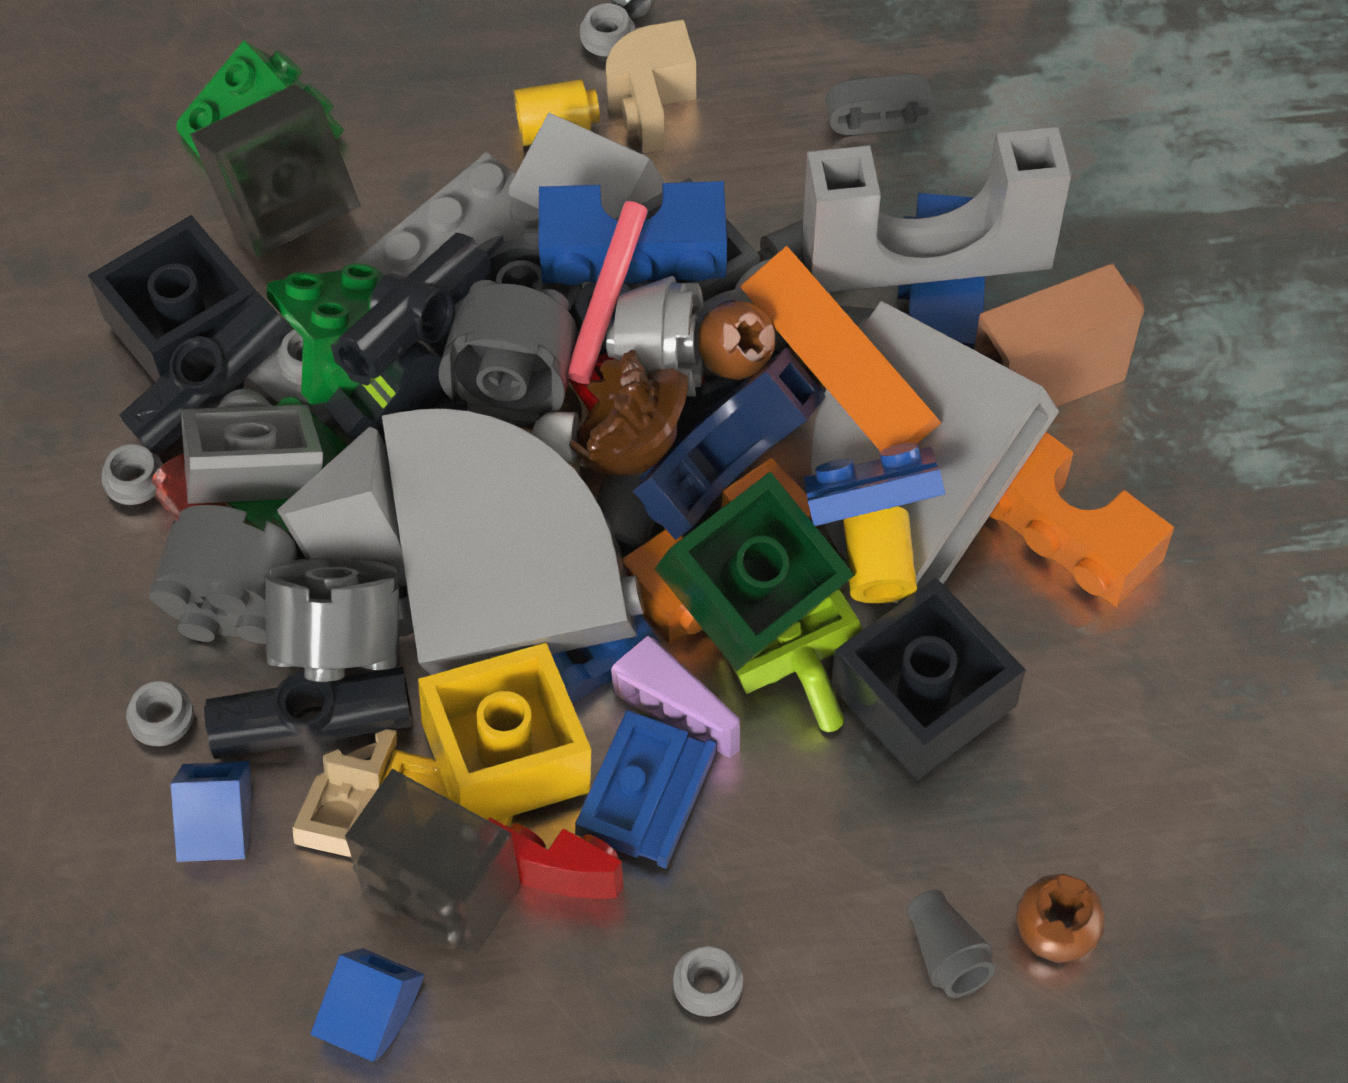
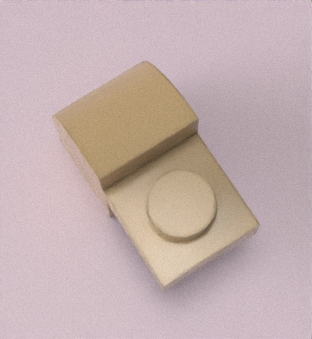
(649, 71)

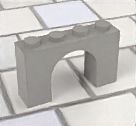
(1000, 231)

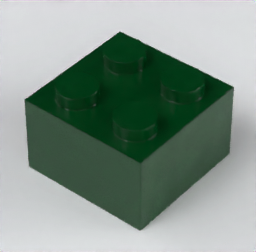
(753, 570)

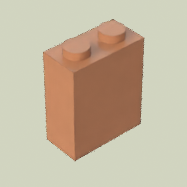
(1067, 335)

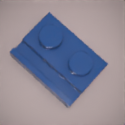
(850, 490)
(645, 788)

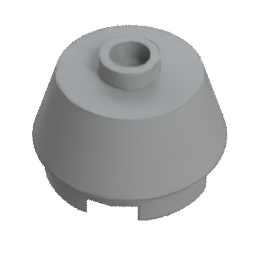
(660, 328)

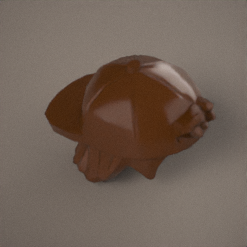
(632, 419)

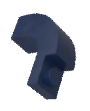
(727, 442)

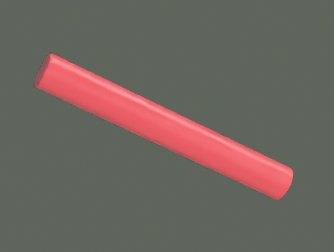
(606, 292)

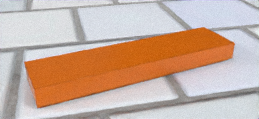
(839, 353)

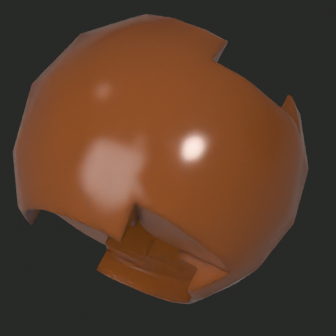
(736, 339)
(1052, 938)

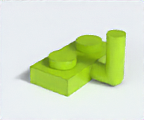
(801, 652)

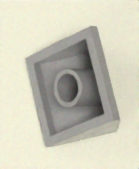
(575, 156)
(249, 452)
(349, 509)

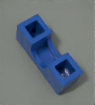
(679, 241)

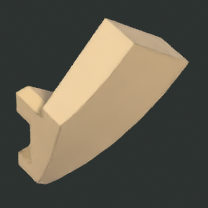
(342, 794)

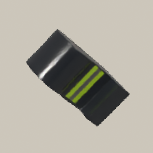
(404, 386)

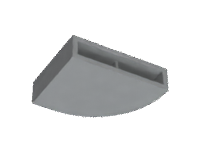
(984, 436)
(500, 542)

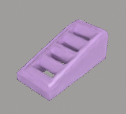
(669, 692)

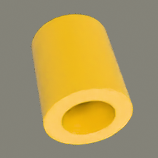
(562, 99)
(880, 556)

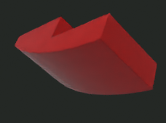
(569, 867)

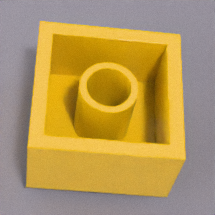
(505, 734)

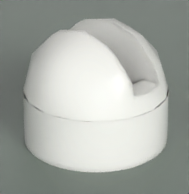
(557, 431)

